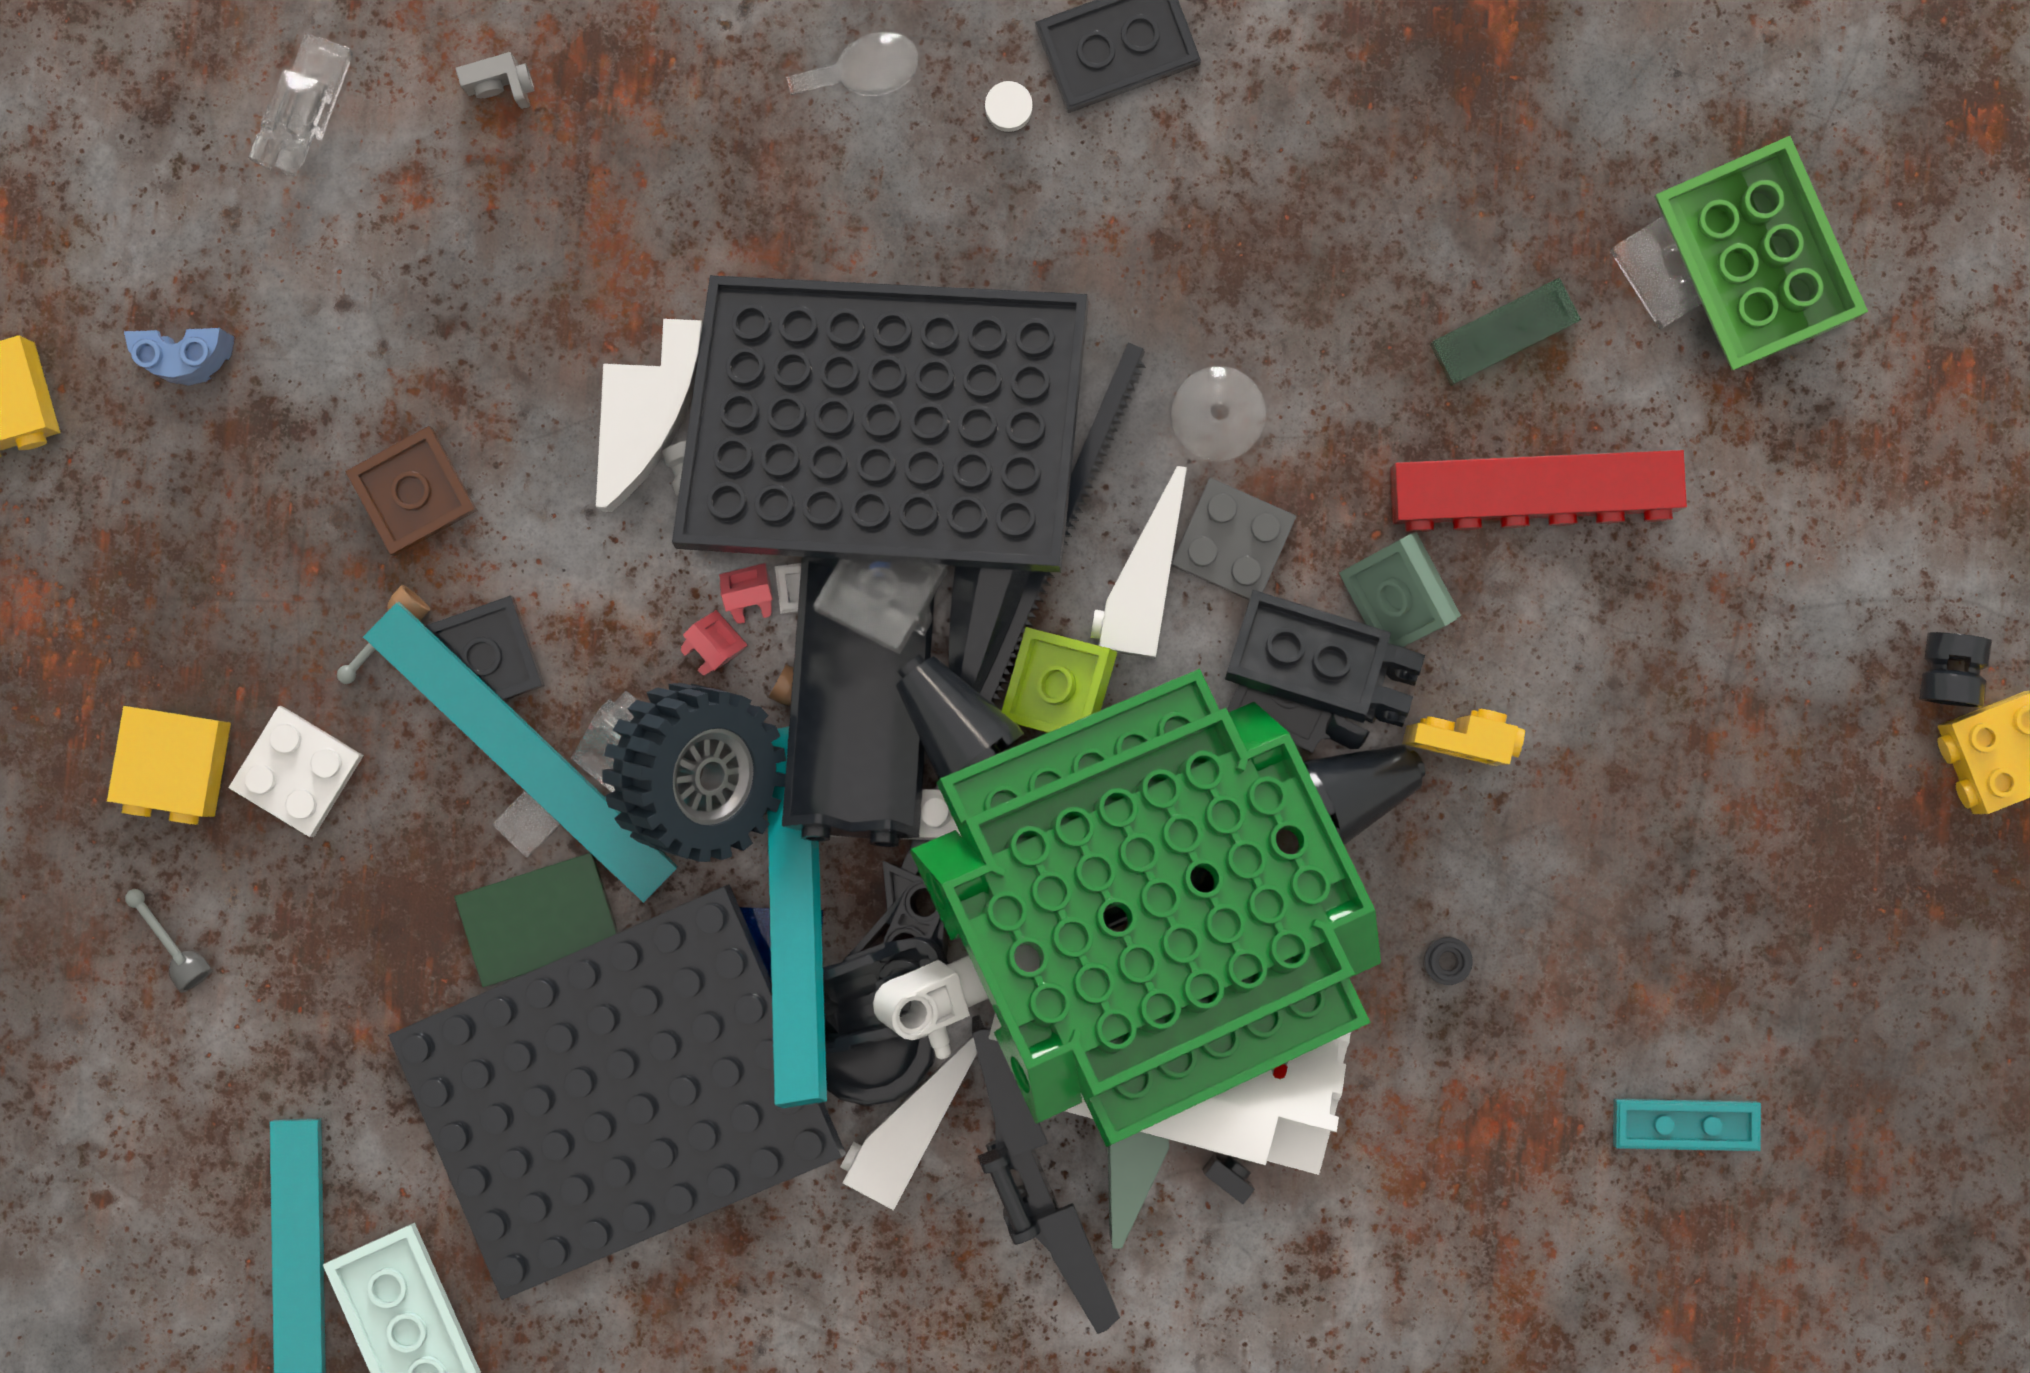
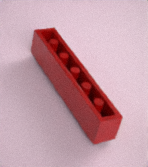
(1538, 488)

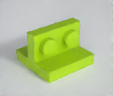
(1056, 681)

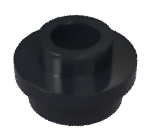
(1462, 966)

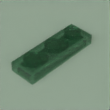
(1505, 331)

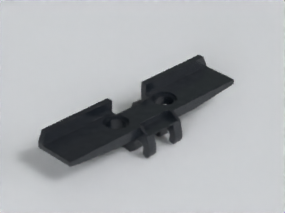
(1032, 1207)

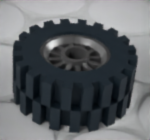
(661, 767)

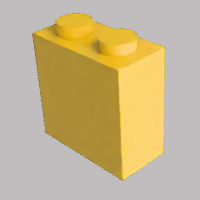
(24, 397)
(1990, 754)
(168, 764)

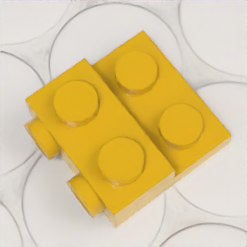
(1476, 737)

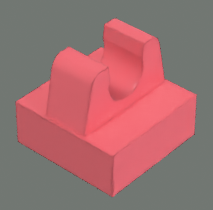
(746, 588)
(713, 641)

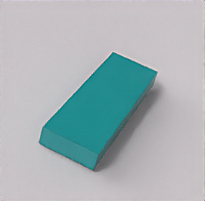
(1687, 1124)

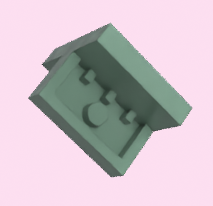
(1401, 591)

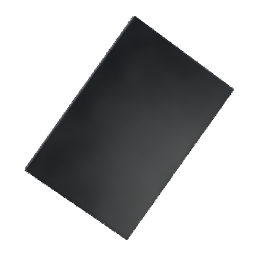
(1115, 47)

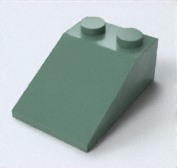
(1131, 1172)

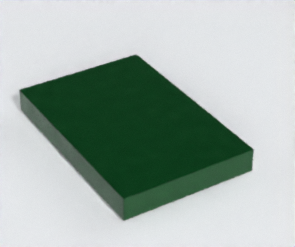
(535, 918)

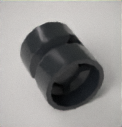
(1954, 686)

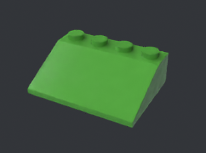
(1761, 253)

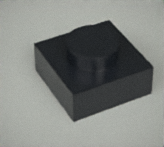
(1230, 1177)

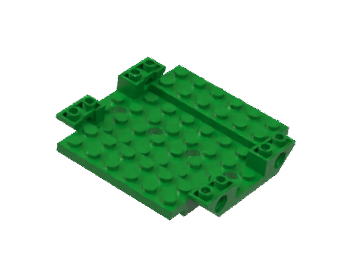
(1198, 980)

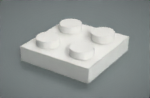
(296, 771)

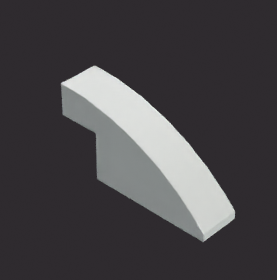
(644, 412)

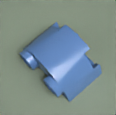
(185, 362)

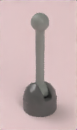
(187, 967)

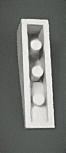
(1138, 598)
(897, 1144)

